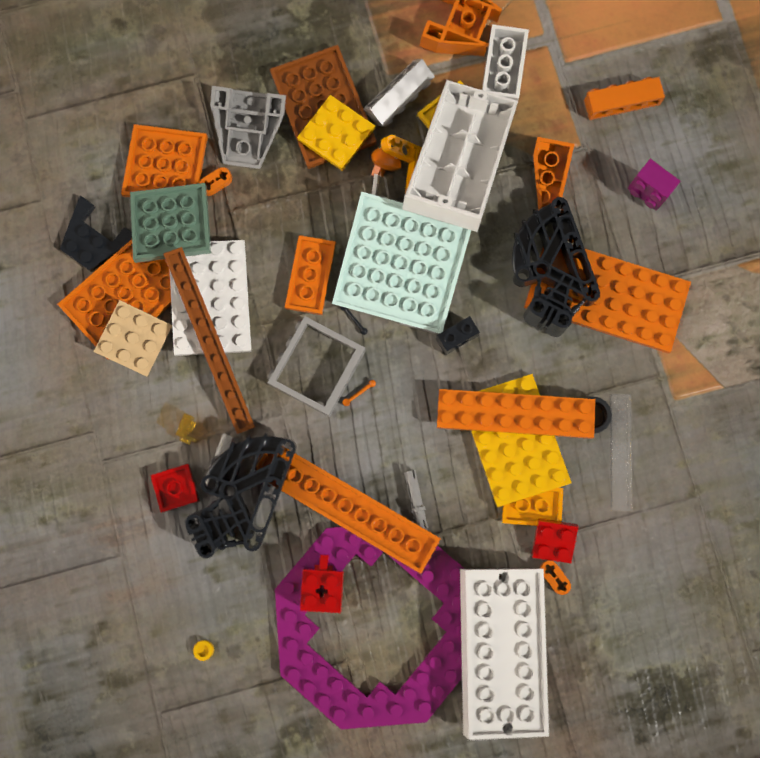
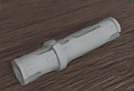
(415, 499)

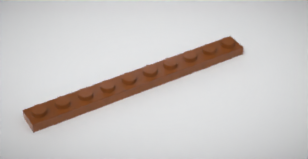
(209, 340)

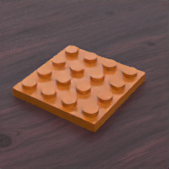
(163, 159)

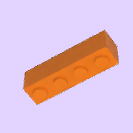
(624, 98)

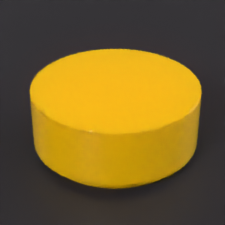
(203, 650)

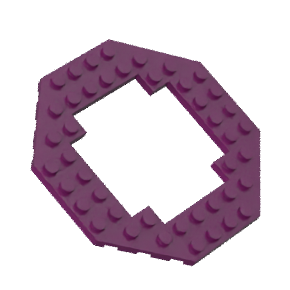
(331, 689)

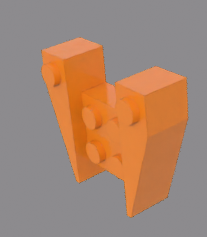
(463, 28)

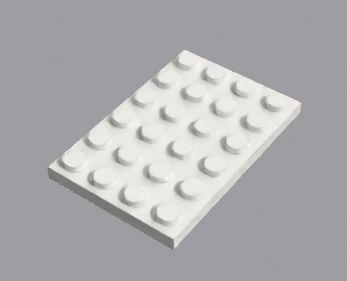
(224, 289)

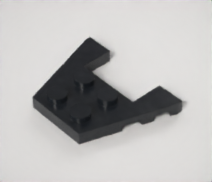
(85, 243)

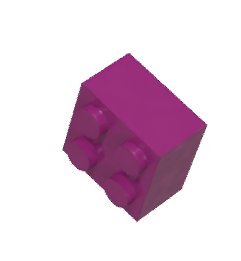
(653, 184)

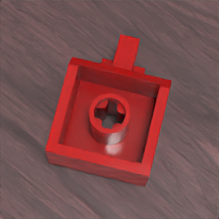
(313, 579)

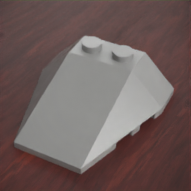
(246, 124)

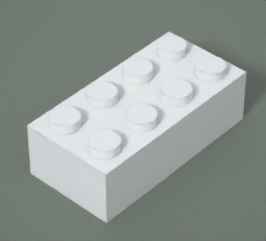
(505, 61)

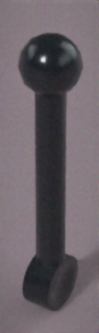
(364, 331)

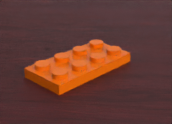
(310, 275)

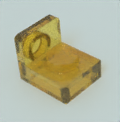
(186, 425)

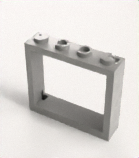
(344, 379)

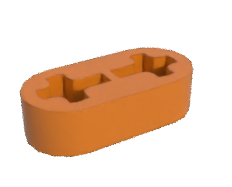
(215, 180)
(558, 574)

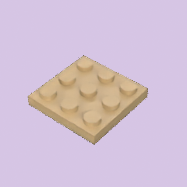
(133, 338)

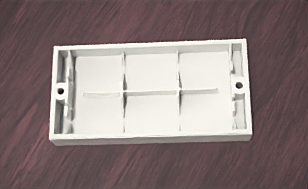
(460, 156)
(503, 653)

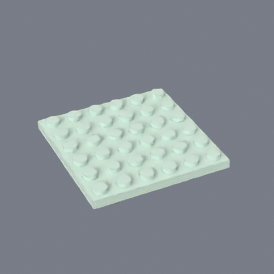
(400, 264)

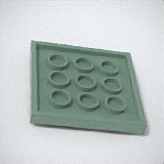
(170, 220)

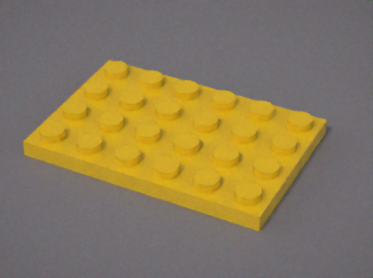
(519, 463)

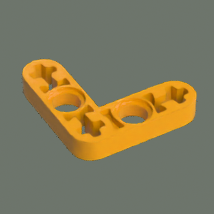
(412, 156)

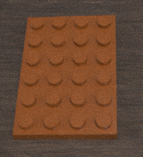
(307, 86)

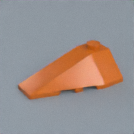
(551, 168)

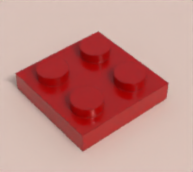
(174, 488)
(554, 540)

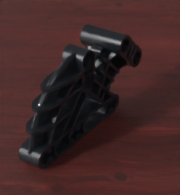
(551, 308)
(214, 527)

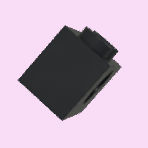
(457, 335)

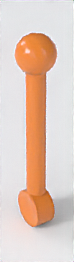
(346, 402)

